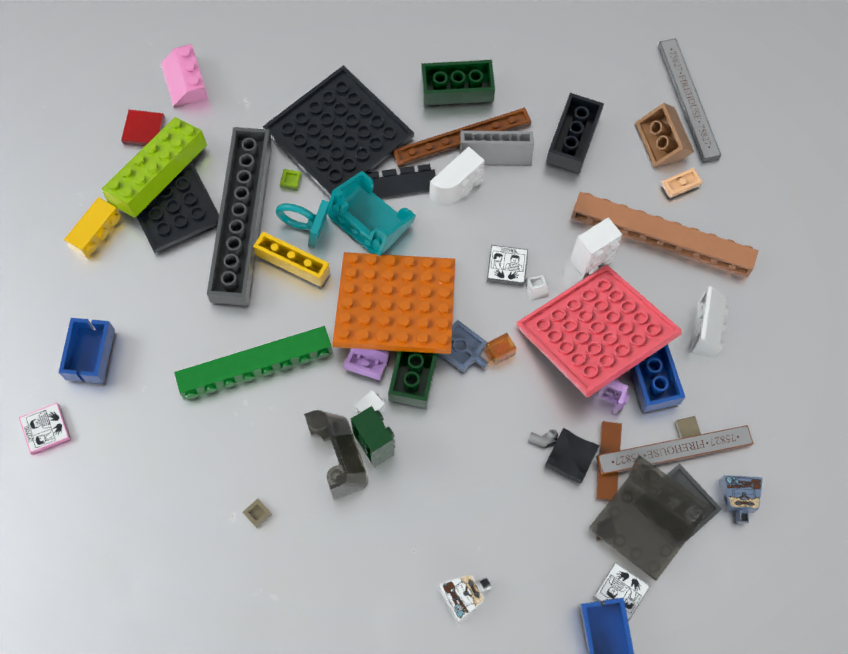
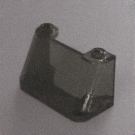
(350, 474)

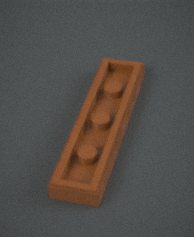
(609, 442)

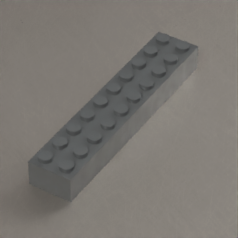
(239, 217)

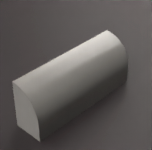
(500, 146)

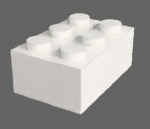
(596, 247)

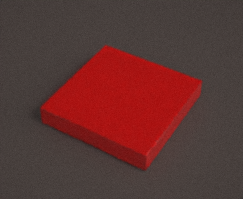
(141, 127)

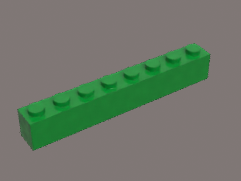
(253, 363)

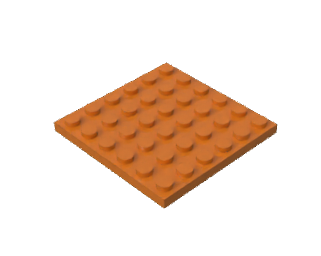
(395, 303)

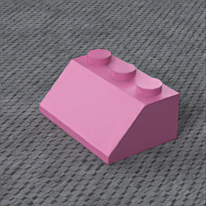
(183, 76)

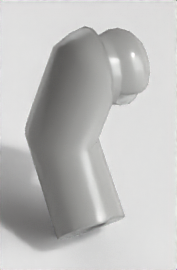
(544, 440)

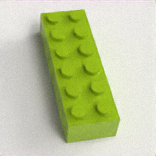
(154, 167)

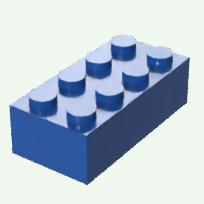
(657, 381)

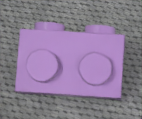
(367, 362)
(615, 393)

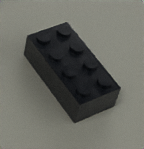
(574, 132)

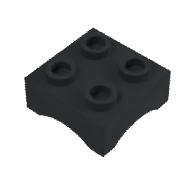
(571, 456)

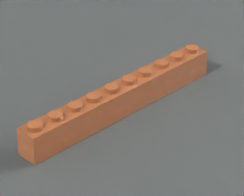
(667, 234)

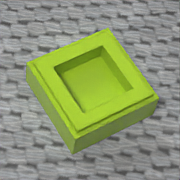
(290, 179)

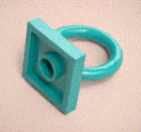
(314, 224)

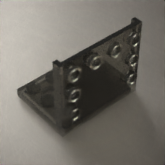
(649, 518)

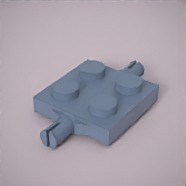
(465, 347)

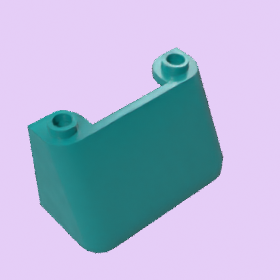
(366, 215)

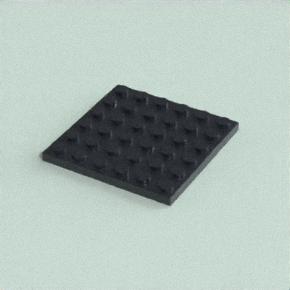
(338, 130)

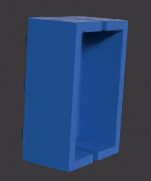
(86, 350)
(607, 627)

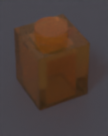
(500, 349)

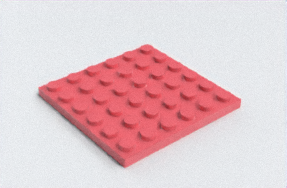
(598, 330)

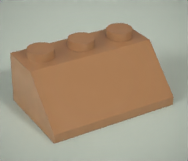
(664, 136)

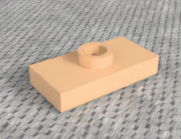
(681, 183)

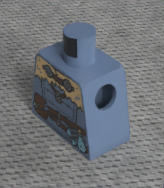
(741, 495)

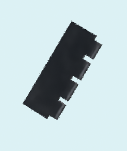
(405, 183)

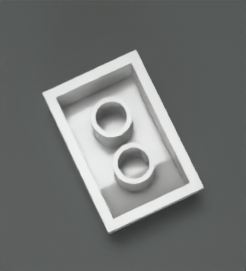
(457, 178)

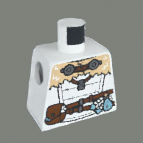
(464, 595)

